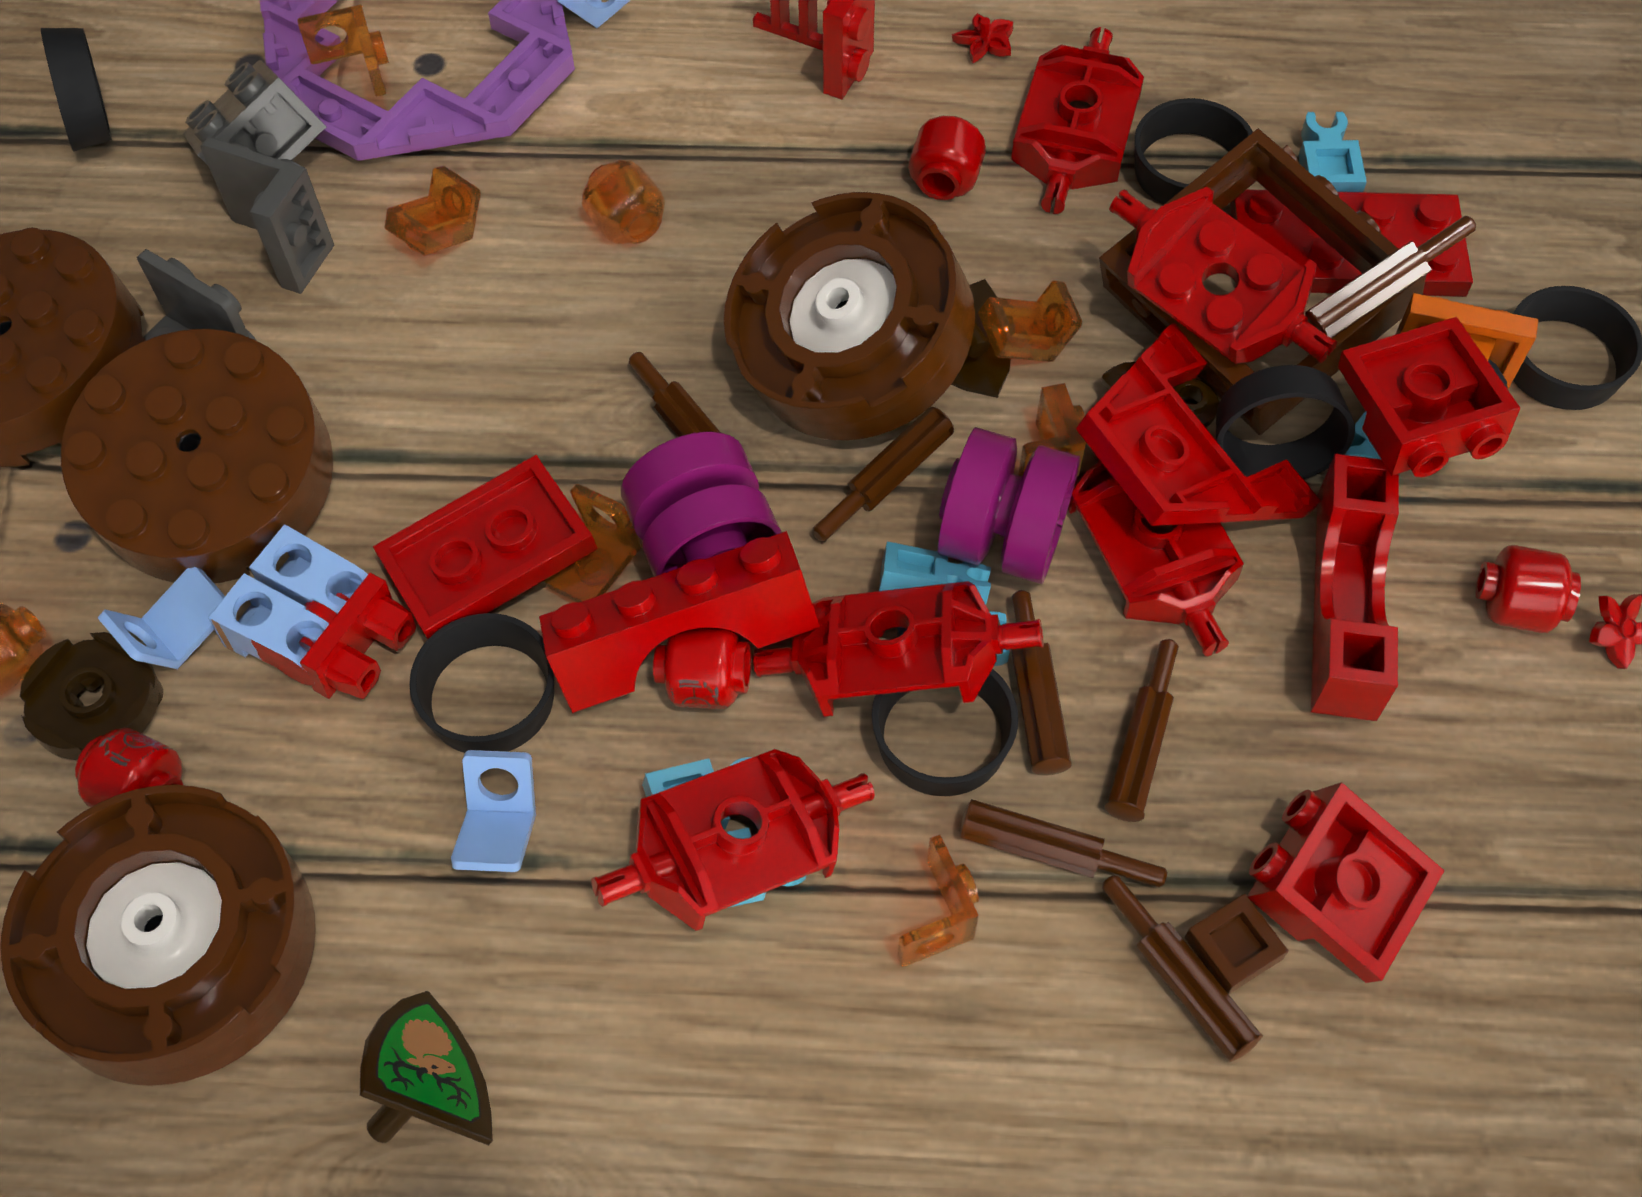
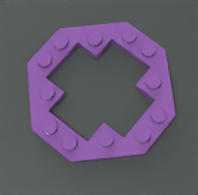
(427, 113)

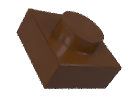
(1236, 943)

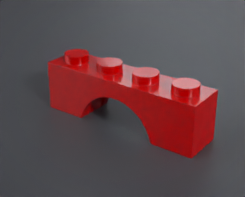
(1351, 635)
(604, 639)

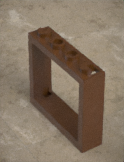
(1319, 207)

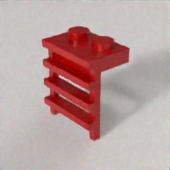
(845, 39)

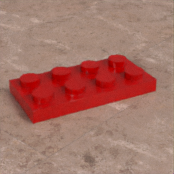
(1400, 220)

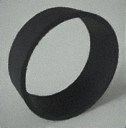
(76, 86)
(1183, 117)
(1599, 316)
(1308, 454)
(466, 635)
(1001, 701)

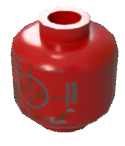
(703, 668)
(123, 763)

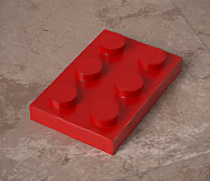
(485, 547)

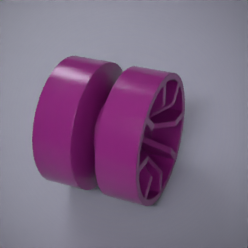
(695, 500)
(989, 500)

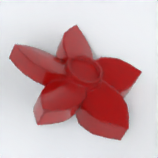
(986, 37)
(1619, 629)

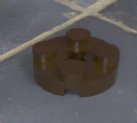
(63, 671)

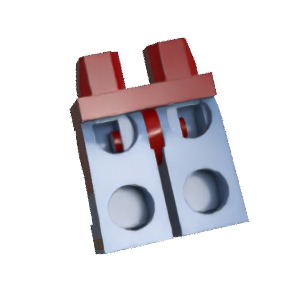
(312, 616)

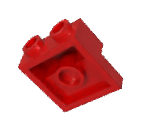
(1429, 397)
(1344, 880)

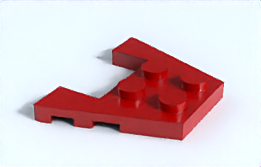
(1170, 458)

